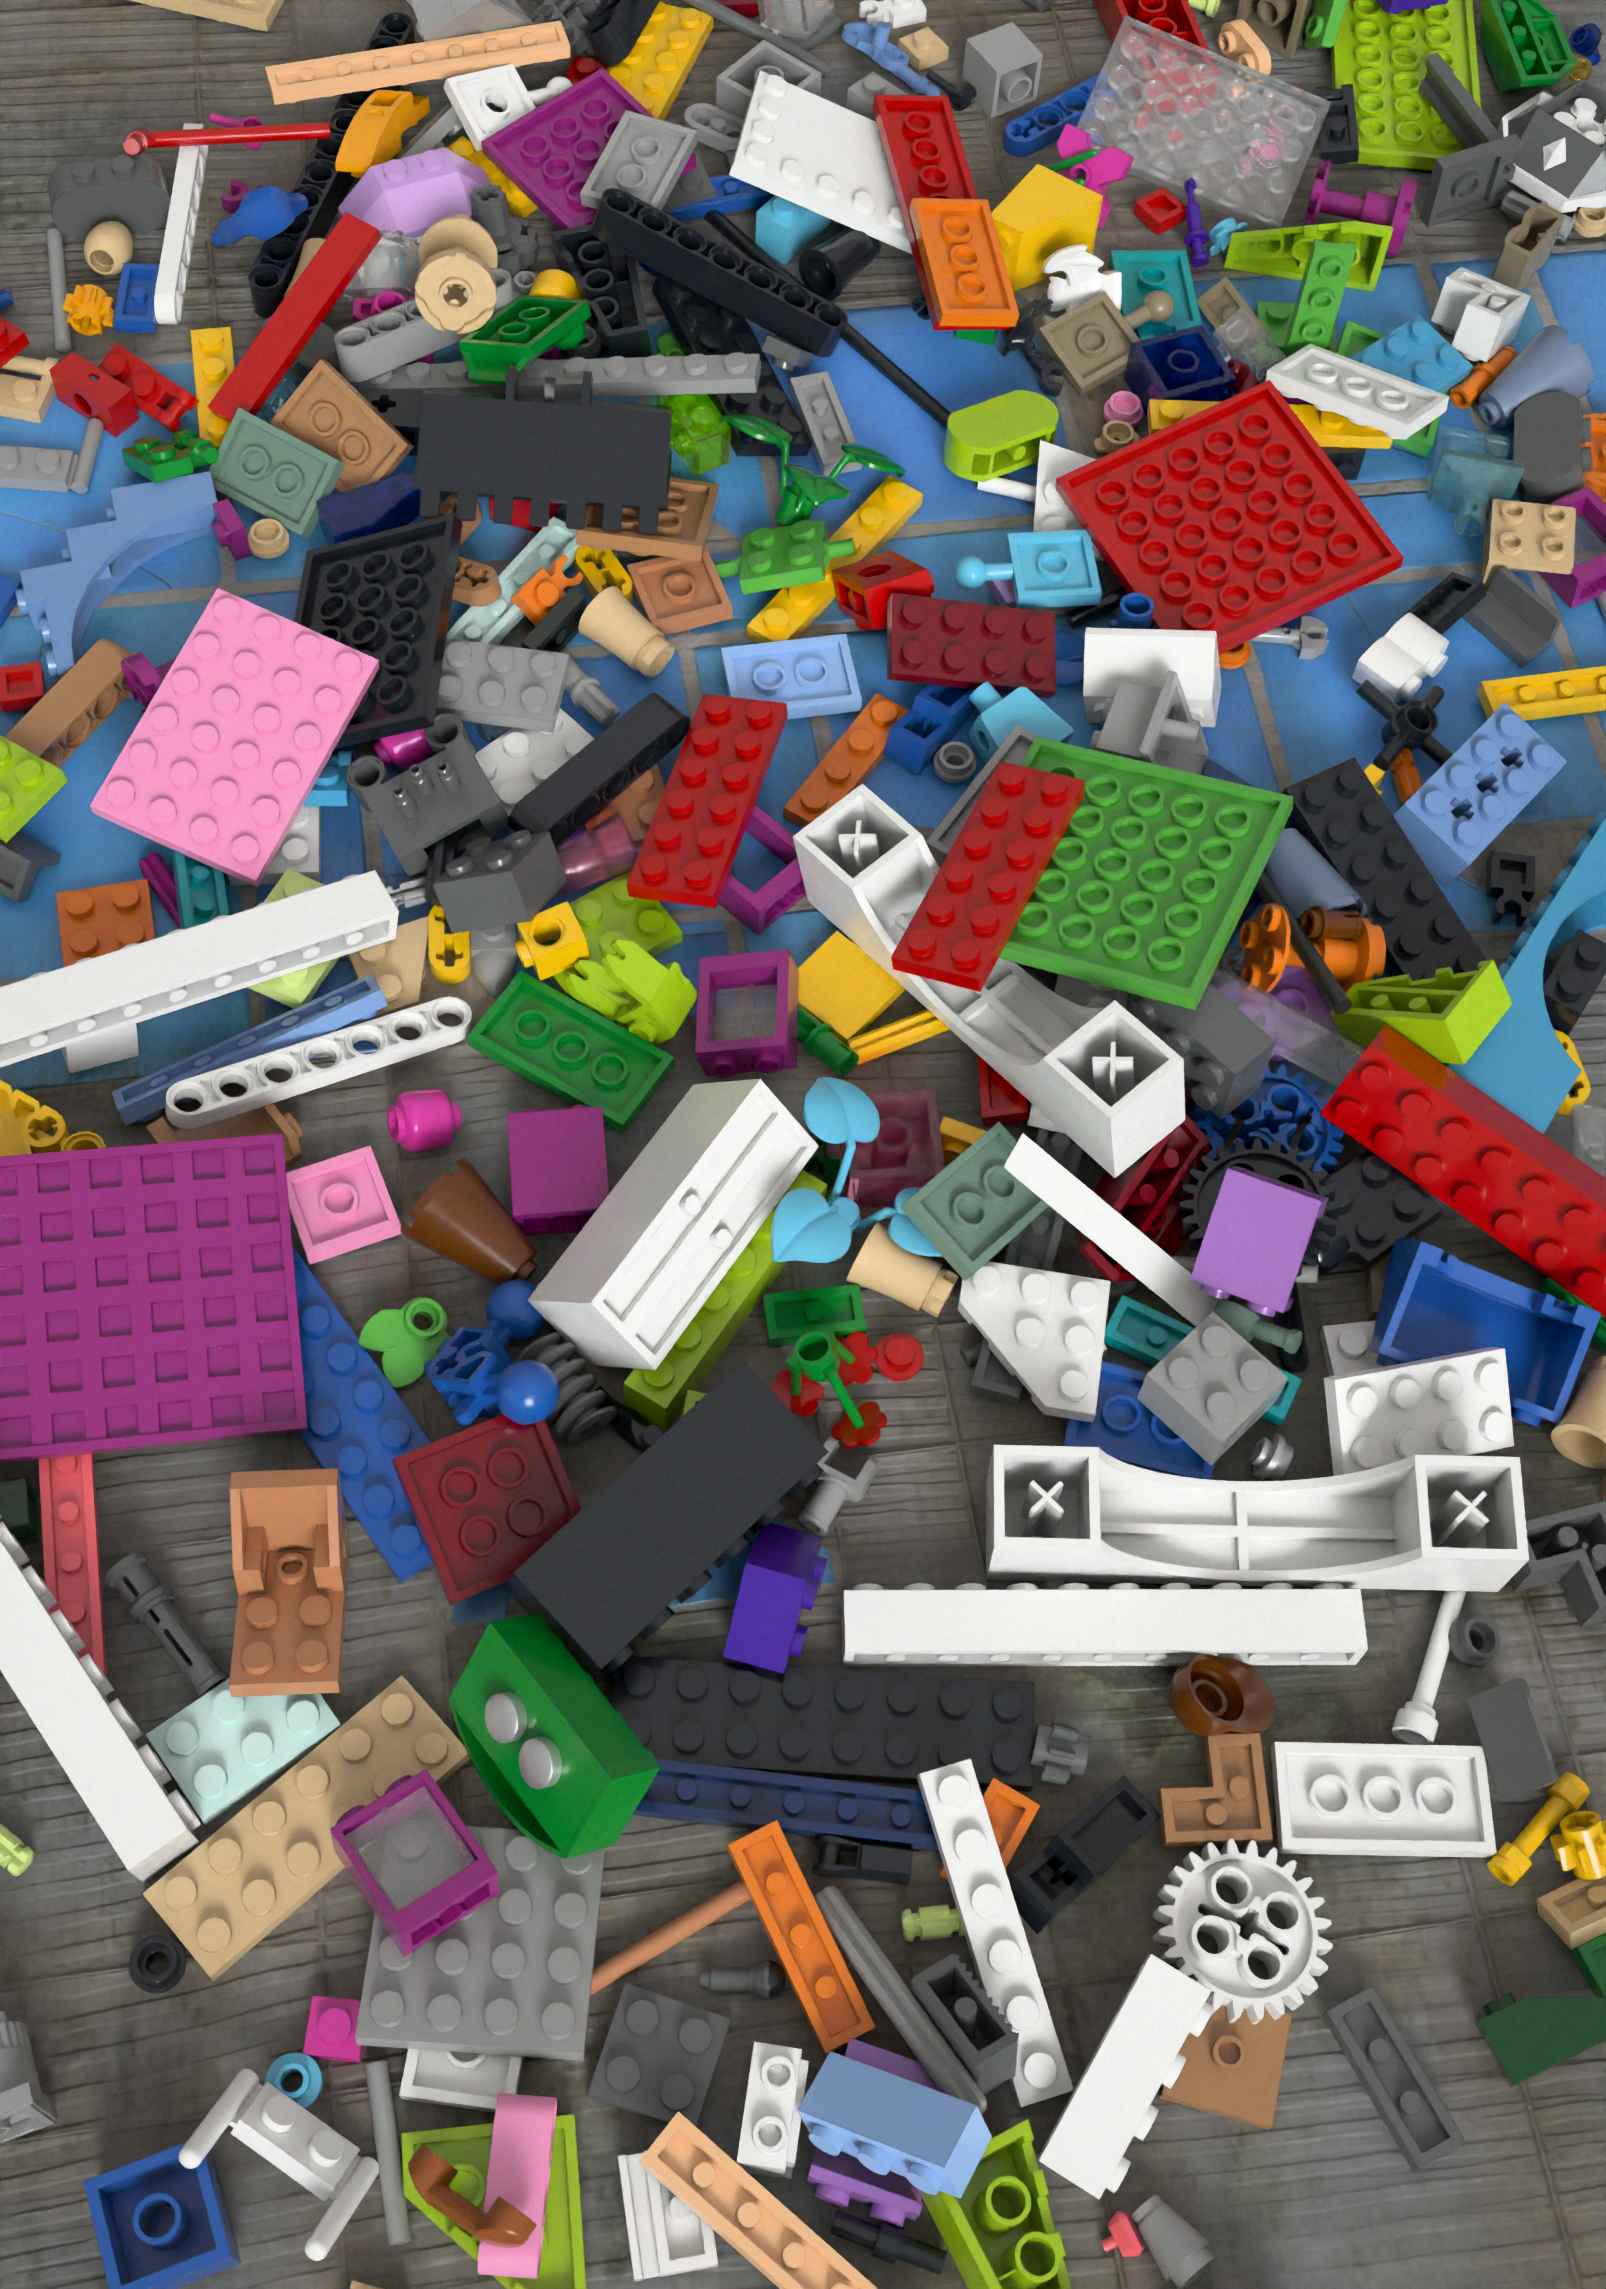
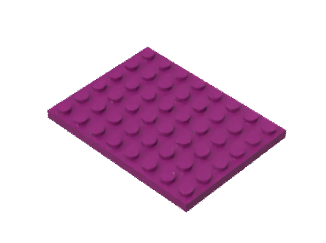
(147, 1298)

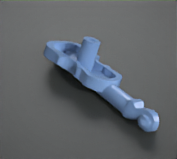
(874, 43)

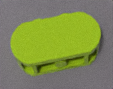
(999, 435)

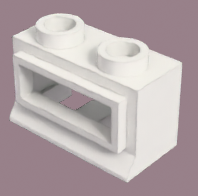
(770, 2111)

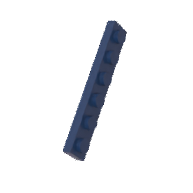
(797, 1802)

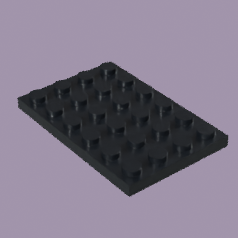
(391, 602)

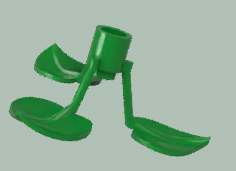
(808, 488)

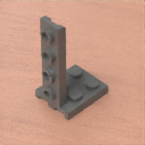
(1476, 175)

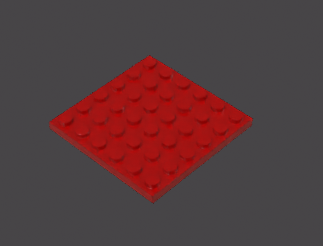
(1229, 520)

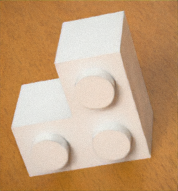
(1479, 313)

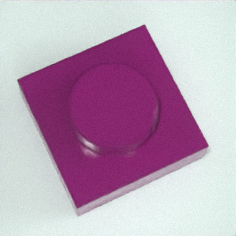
(230, 530)

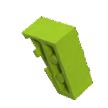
(1438, 1014)

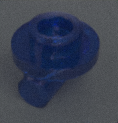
(1586, 41)

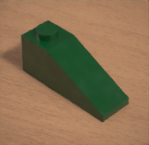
(1540, 2032)

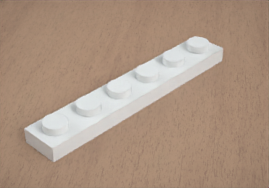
(994, 1927)

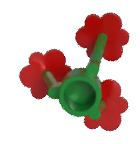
(839, 1361)

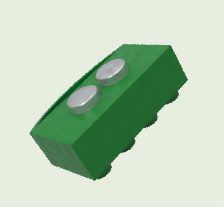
(548, 1740)

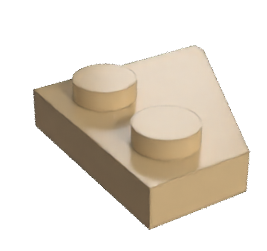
(397, 966)

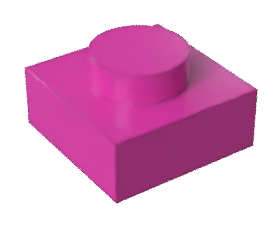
(333, 2030)

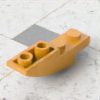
(378, 129)

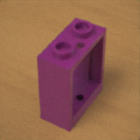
(780, 893)

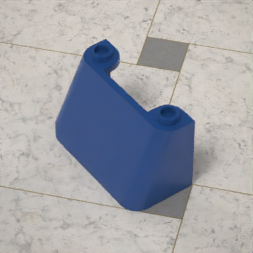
(1449, 1307)

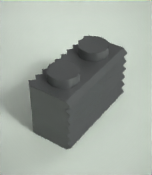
(968, 2021)

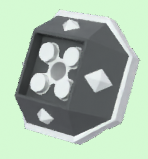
(1561, 146)

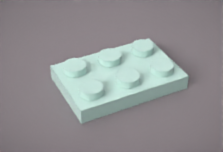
(235, 1745)

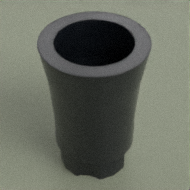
(837, 261)

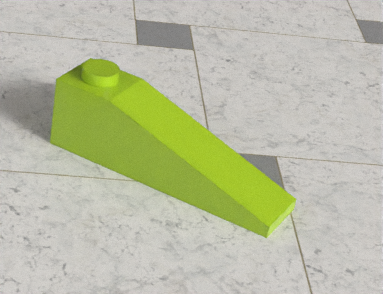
(1286, 250)

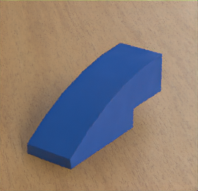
(928, 726)

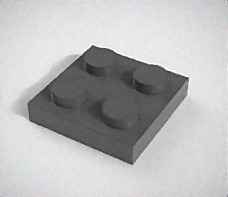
(658, 2056)

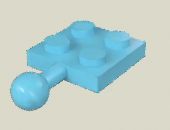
(1043, 568)

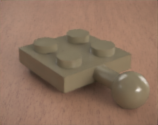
(1097, 339)

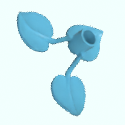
(820, 1230)

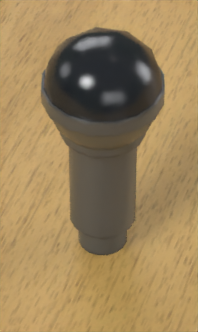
(763, 1979)

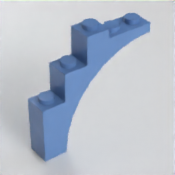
(101, 555)

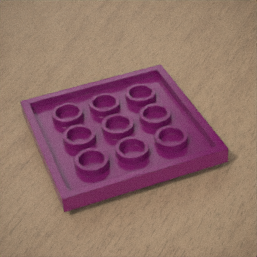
(559, 144)

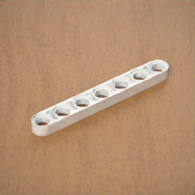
(180, 231)
(308, 1077)

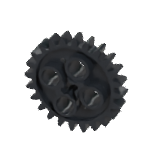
(1204, 1186)

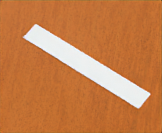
(1109, 1230)

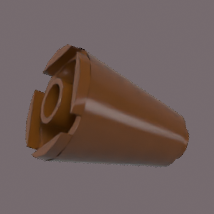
(471, 1227)

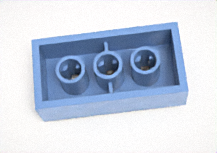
(1477, 793)

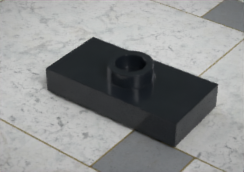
(1448, 601)

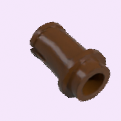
(1324, 923)

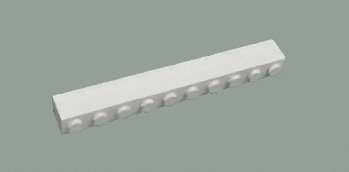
(193, 965)
(1100, 1625)

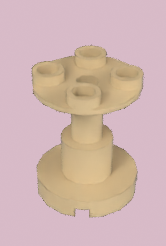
(455, 275)

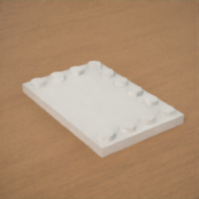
(819, 159)

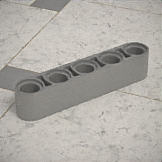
(400, 336)

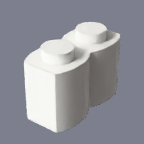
(1403, 658)

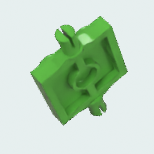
(784, 556)

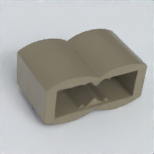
(1528, 246)

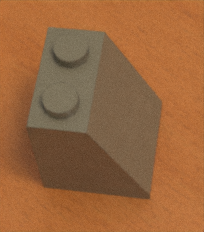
(1277, 22)

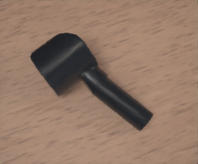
(959, 97)

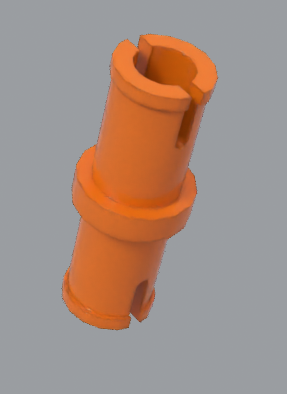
(1480, 378)

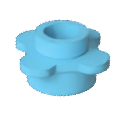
(1221, 234)

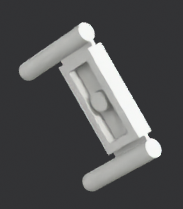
(294, 2144)

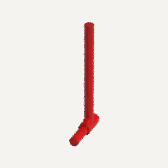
(142, 139)

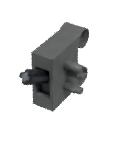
(433, 804)

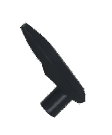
(632, 1425)

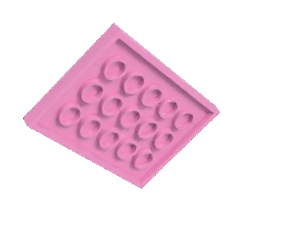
(235, 737)

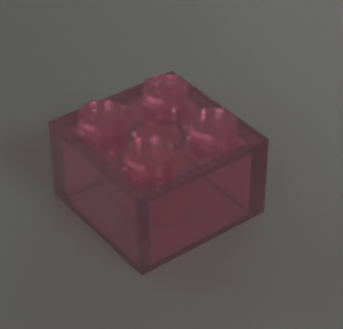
(902, 1154)

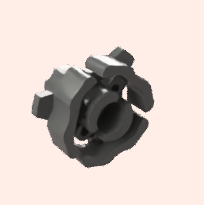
(512, 234)

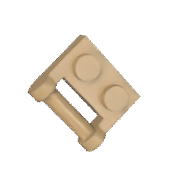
(26, 397)

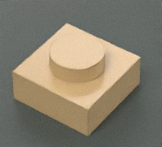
(924, 48)

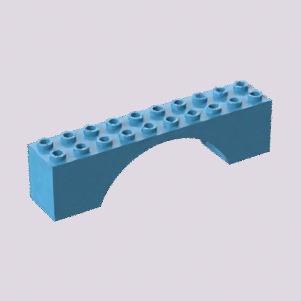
(1522, 1057)

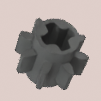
(1060, 1750)

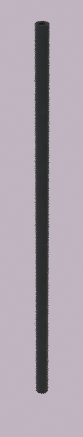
(850, 335)

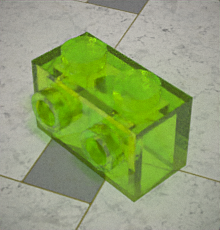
(696, 431)

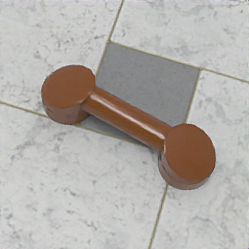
(498, 2227)

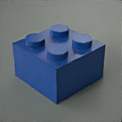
(161, 2222)

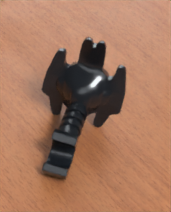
(1021, 337)

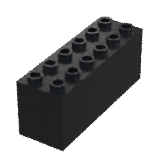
(668, 1521)

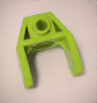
(635, 991)

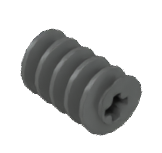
(577, 1411)

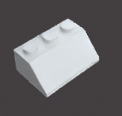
(1144, 659)

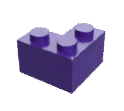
(774, 1588)

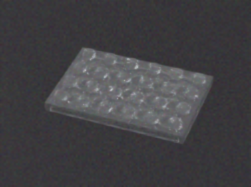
(1203, 119)

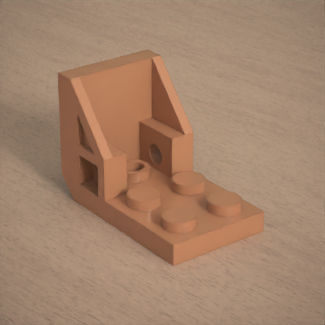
(288, 1581)

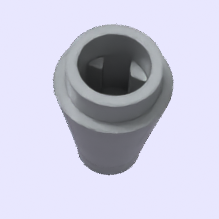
(1173, 2242)

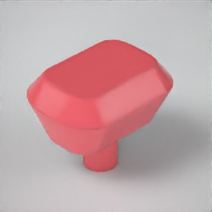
(1123, 2235)

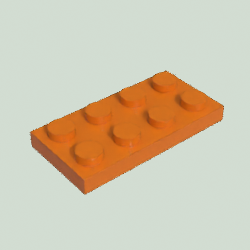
(963, 262)

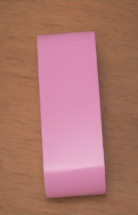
(520, 2176)

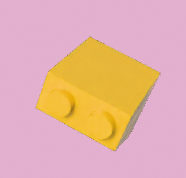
(1042, 217)

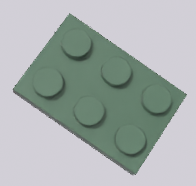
(274, 472)
(974, 1204)

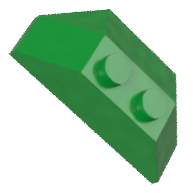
(1524, 45)

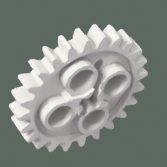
(1257, 1886)

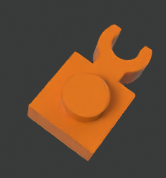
(544, 590)

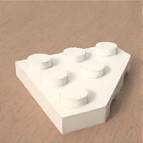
(1043, 1331)

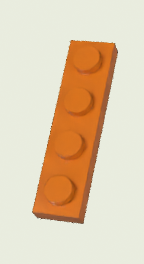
(847, 762)
(800, 1937)

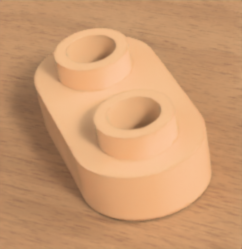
(1244, 46)

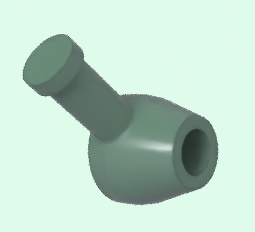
(1251, 1326)

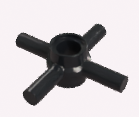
(1406, 725)

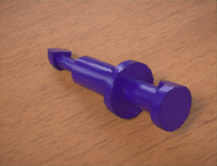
(1196, 235)

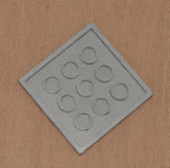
(504, 1975)

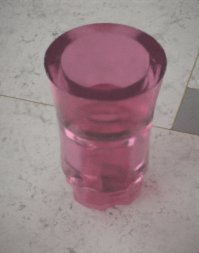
(597, 854)

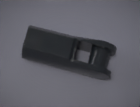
(873, 1860)

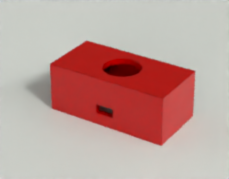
(99, 399)

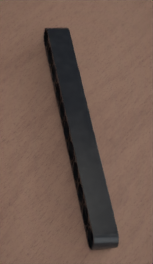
(319, 184)

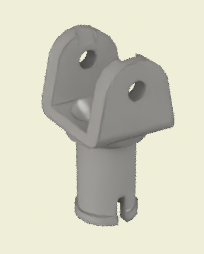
(833, 1490)

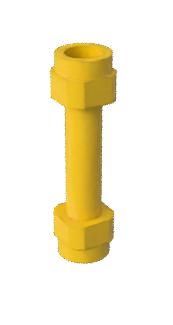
(1513, 1858)

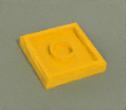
(845, 987)

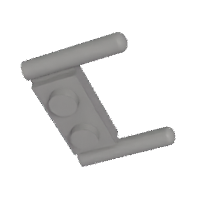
(51, 468)

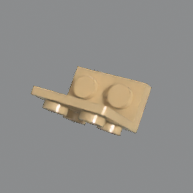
(1528, 538)

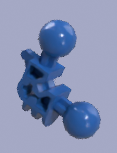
(478, 1374)

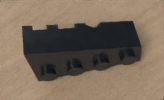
(611, 286)

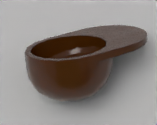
(1220, 1696)

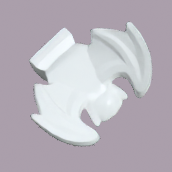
(1081, 279)

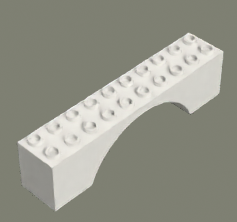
(1080, 1065)
(1385, 1527)

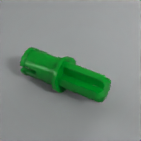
(822, 1042)

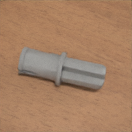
(1517, 205)
(586, 693)

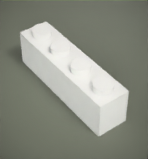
(1125, 2075)

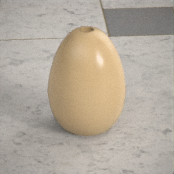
(108, 248)

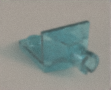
(1469, 473)

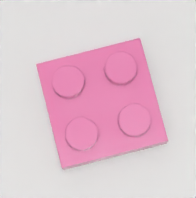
(341, 1205)

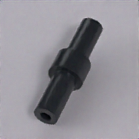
(888, 2242)

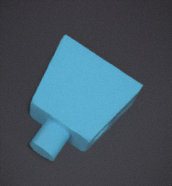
(1002, 715)

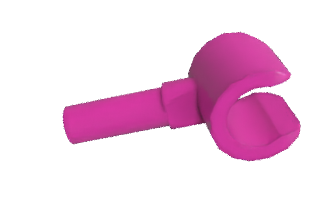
(228, 122)

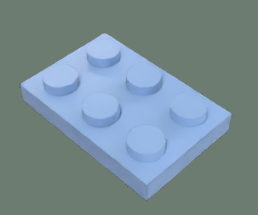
(807, 674)

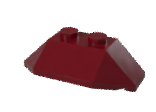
(1150, 1195)

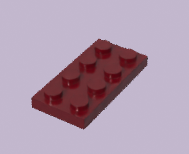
(970, 644)

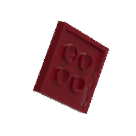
(486, 1501)

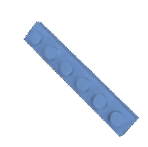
(350, 1003)

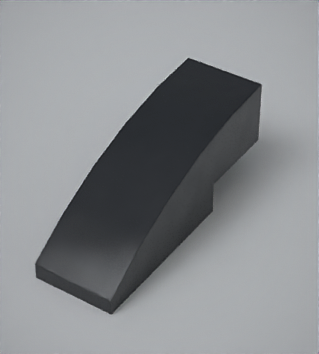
(1081, 1853)

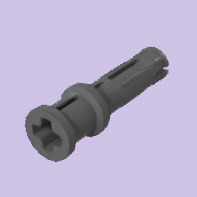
(154, 1606)

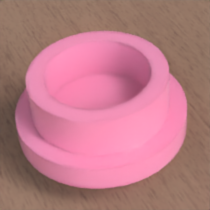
(1124, 407)

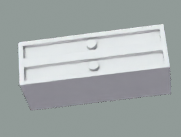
(674, 1224)

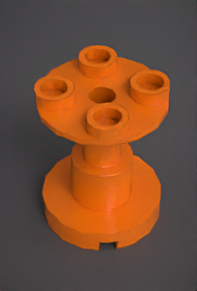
(1269, 951)

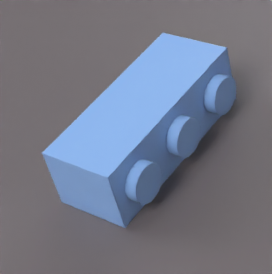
(894, 2125)

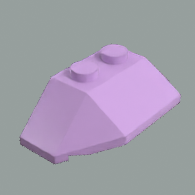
(415, 191)

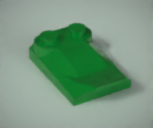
(522, 334)

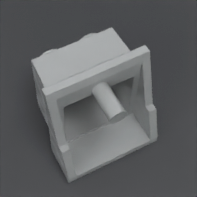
(465, 17)
(1152, 727)

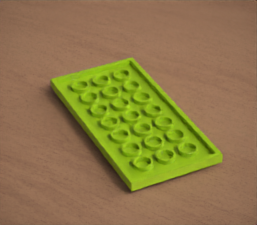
(1386, 63)

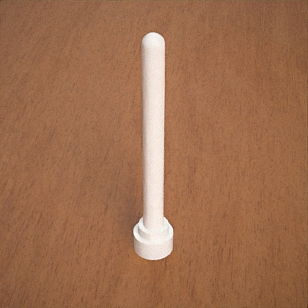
(1416, 1721)

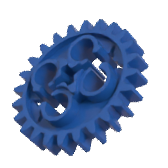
(1265, 1121)

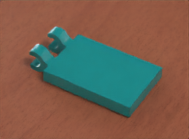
(1157, 270)

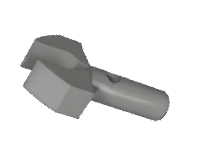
(1300, 637)

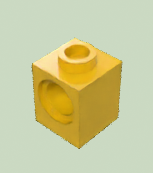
(552, 924)

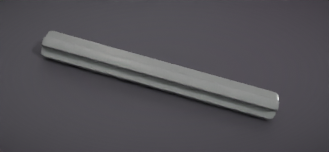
(897, 1999)

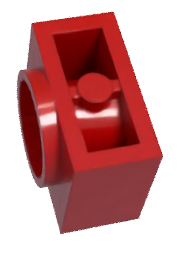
(868, 583)

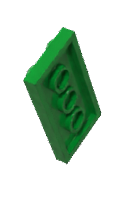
(571, 1050)

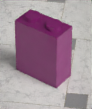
(557, 1168)

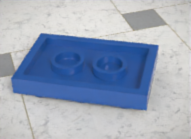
(1131, 1431)

